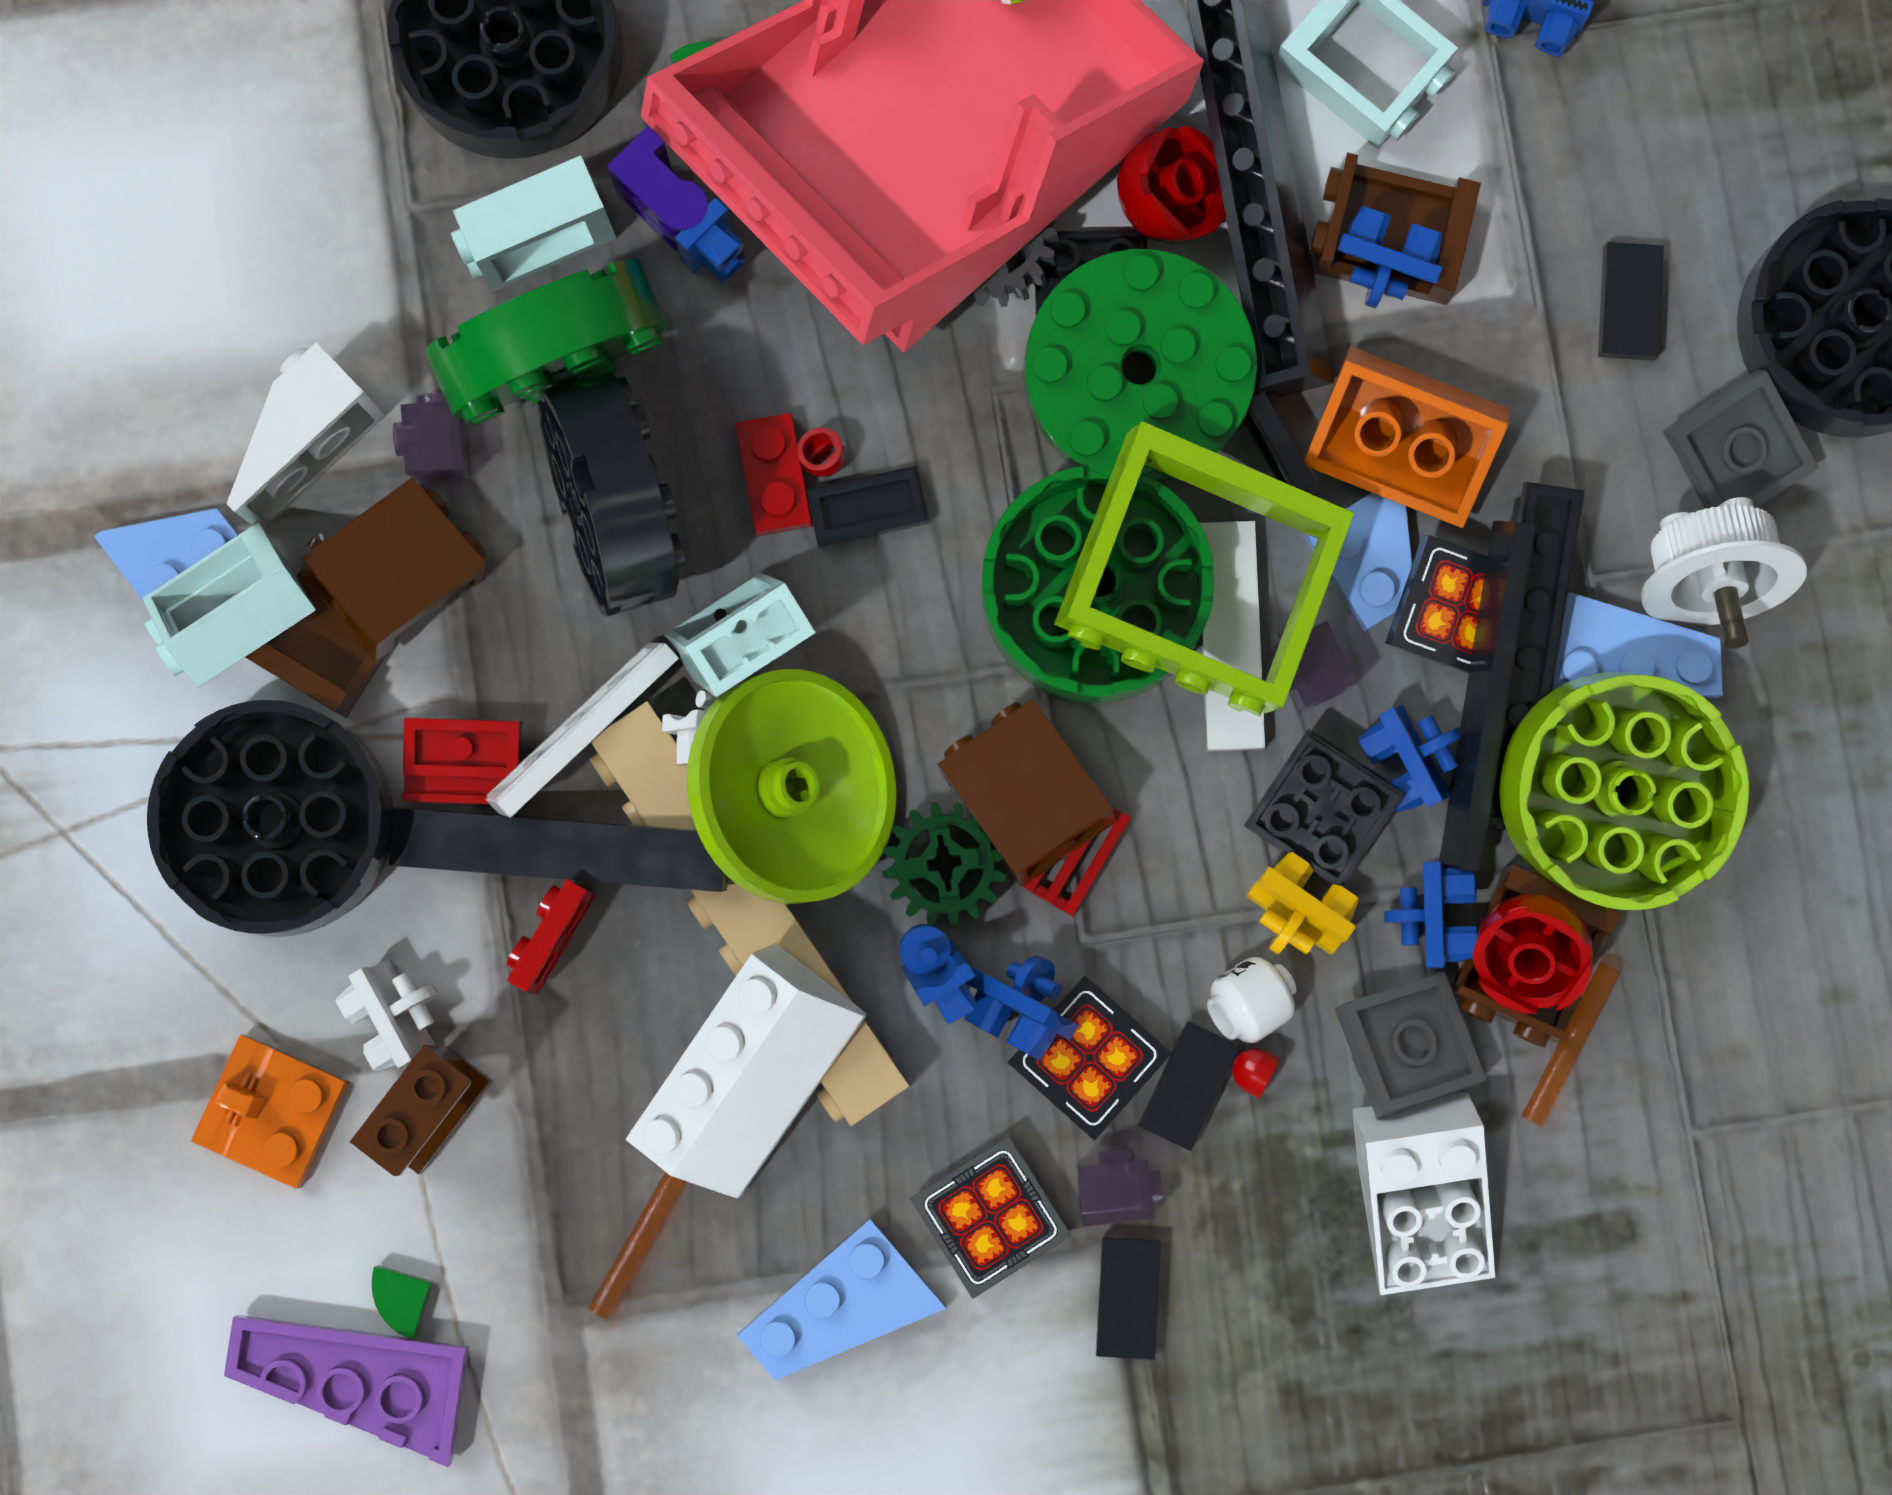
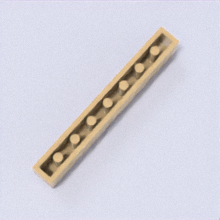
(647, 770)

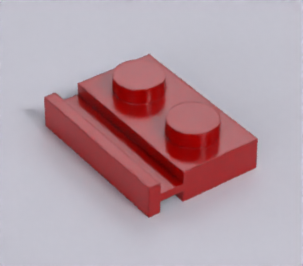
(458, 758)
(561, 915)

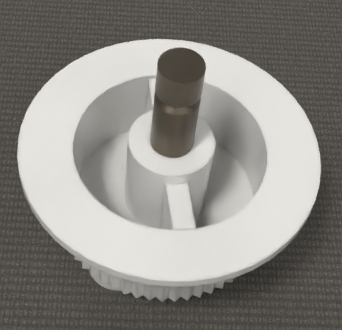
(1720, 568)

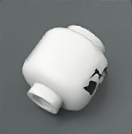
(1252, 1000)

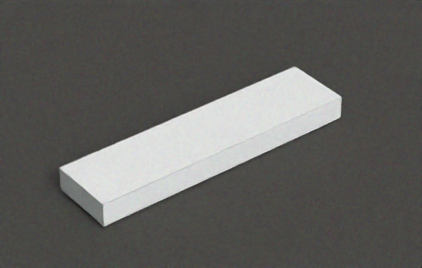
(1233, 632)
(580, 728)

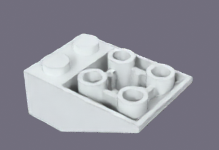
(1426, 1194)

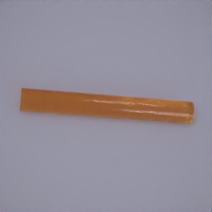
(1568, 1052)
(636, 1245)

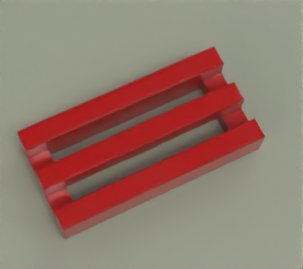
(1052, 894)

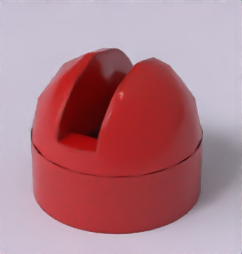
(815, 446)
(1254, 1069)

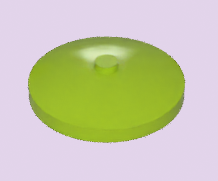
(791, 786)

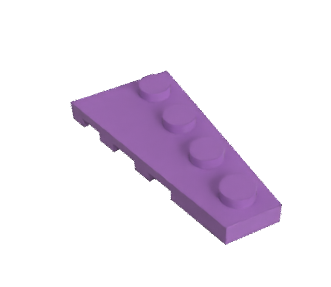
(373, 1381)

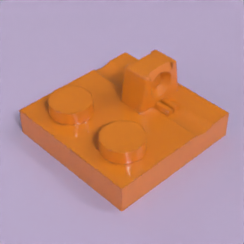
(270, 1111)

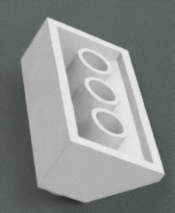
(746, 1073)

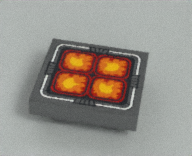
(990, 1217)

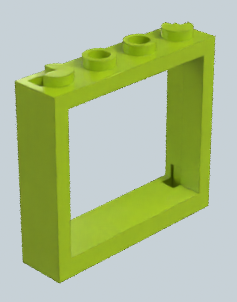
(1236, 484)

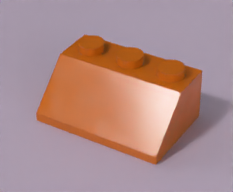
(1407, 437)

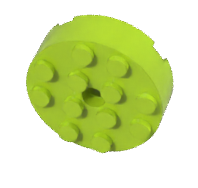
(1683, 799)

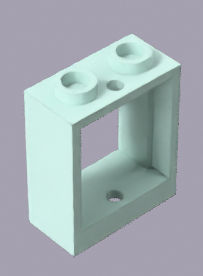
(1299, 63)
(532, 225)
(225, 606)
(757, 628)

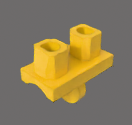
(1296, 914)

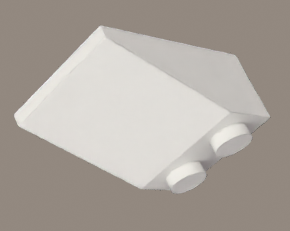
(302, 431)

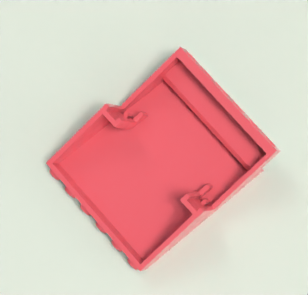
(916, 138)

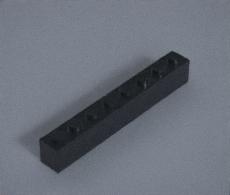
(1260, 194)

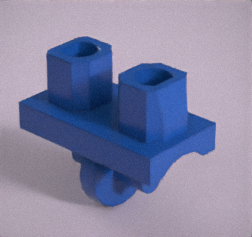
(1365, 241)
(1399, 735)
(1440, 889)
(937, 971)
(1037, 1022)

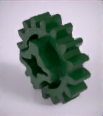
(917, 868)

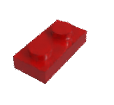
(773, 474)

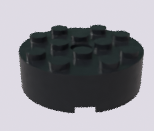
(514, 94)
(1802, 324)
(611, 492)
(210, 808)

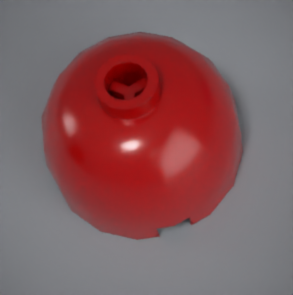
(1171, 186)
(1533, 954)

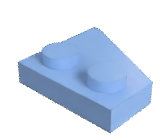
(163, 548)
(1373, 559)

